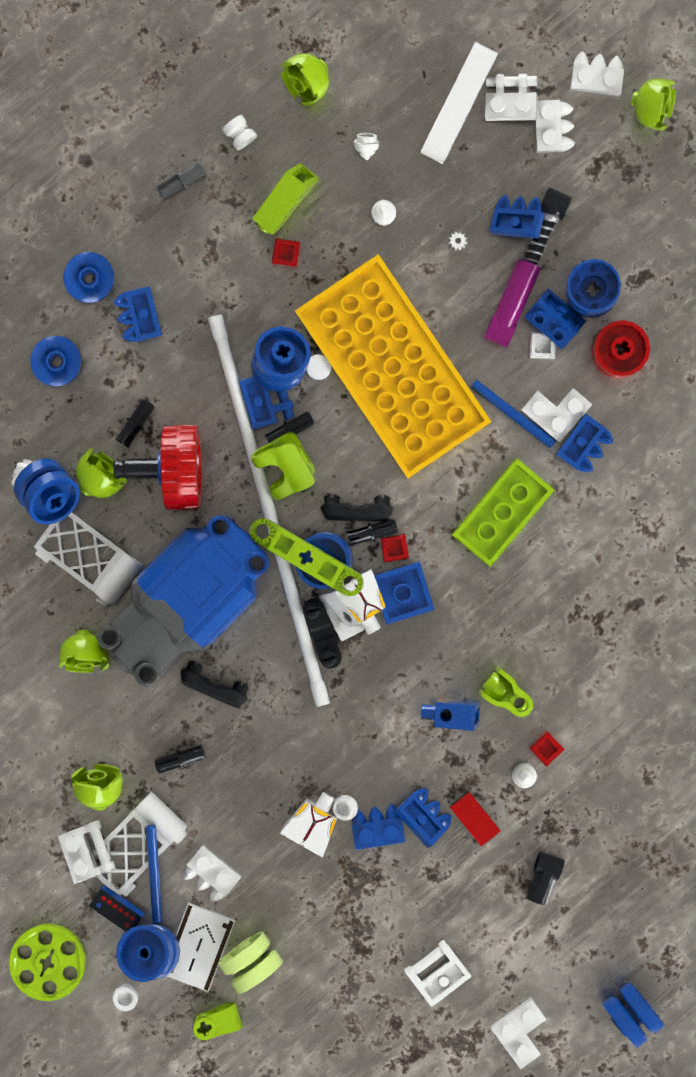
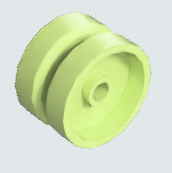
(250, 962)

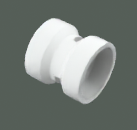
(238, 131)

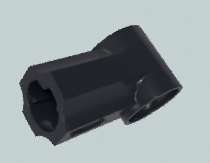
(546, 871)

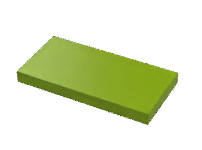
(503, 512)

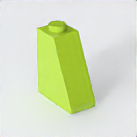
(285, 198)

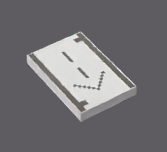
(202, 944)

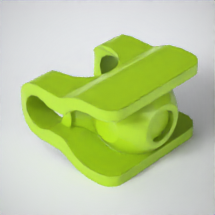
(292, 459)
(502, 691)

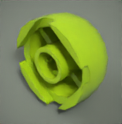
(305, 77)
(654, 102)
(96, 475)
(82, 653)
(97, 786)

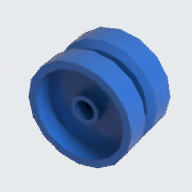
(280, 358)
(46, 491)
(332, 545)
(134, 948)
(633, 1014)

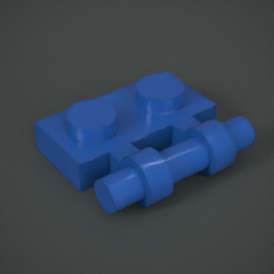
(260, 404)

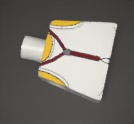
(360, 607)
(312, 824)

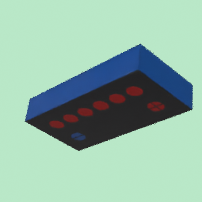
(116, 909)

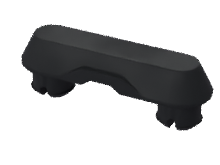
(347, 512)
(322, 633)
(232, 696)

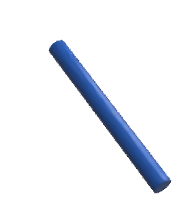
(513, 414)
(154, 874)

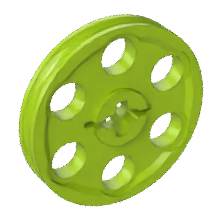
(36, 965)

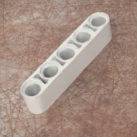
(459, 103)

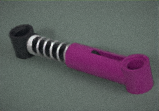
(526, 272)

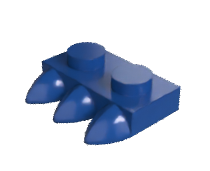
(517, 220)
(141, 315)
(583, 443)
(422, 817)
(377, 830)

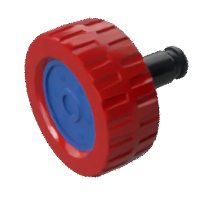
(176, 467)

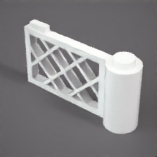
(112, 580)
(168, 829)

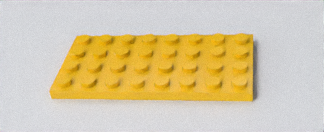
(392, 366)

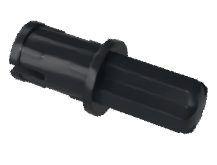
(135, 422)
(296, 426)
(372, 532)
(180, 759)

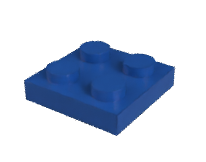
(404, 593)

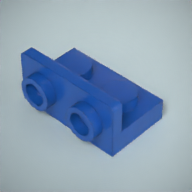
(555, 318)

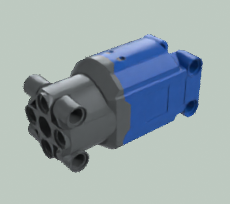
(184, 599)

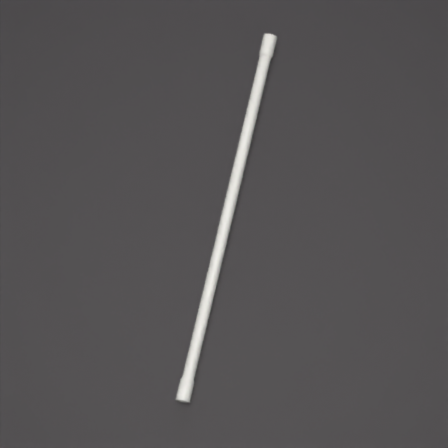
(220, 336)

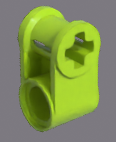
(221, 1020)

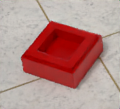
(285, 252)
(394, 548)
(546, 748)

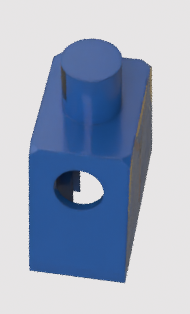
(464, 714)

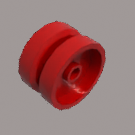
(634, 345)

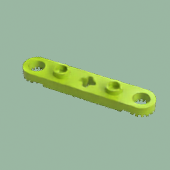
(323, 566)

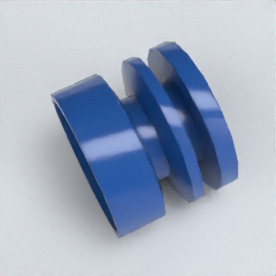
(603, 278)

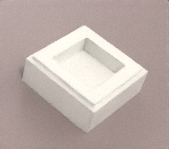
(541, 346)

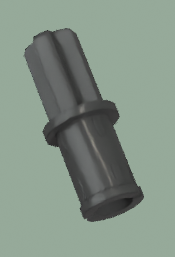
(181, 180)

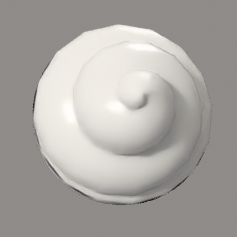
(366, 144)
(383, 212)
(524, 775)
(345, 807)

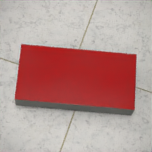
(475, 818)

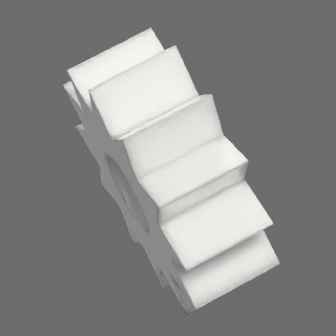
(452, 240)

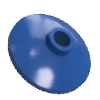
(79, 268)
(43, 356)

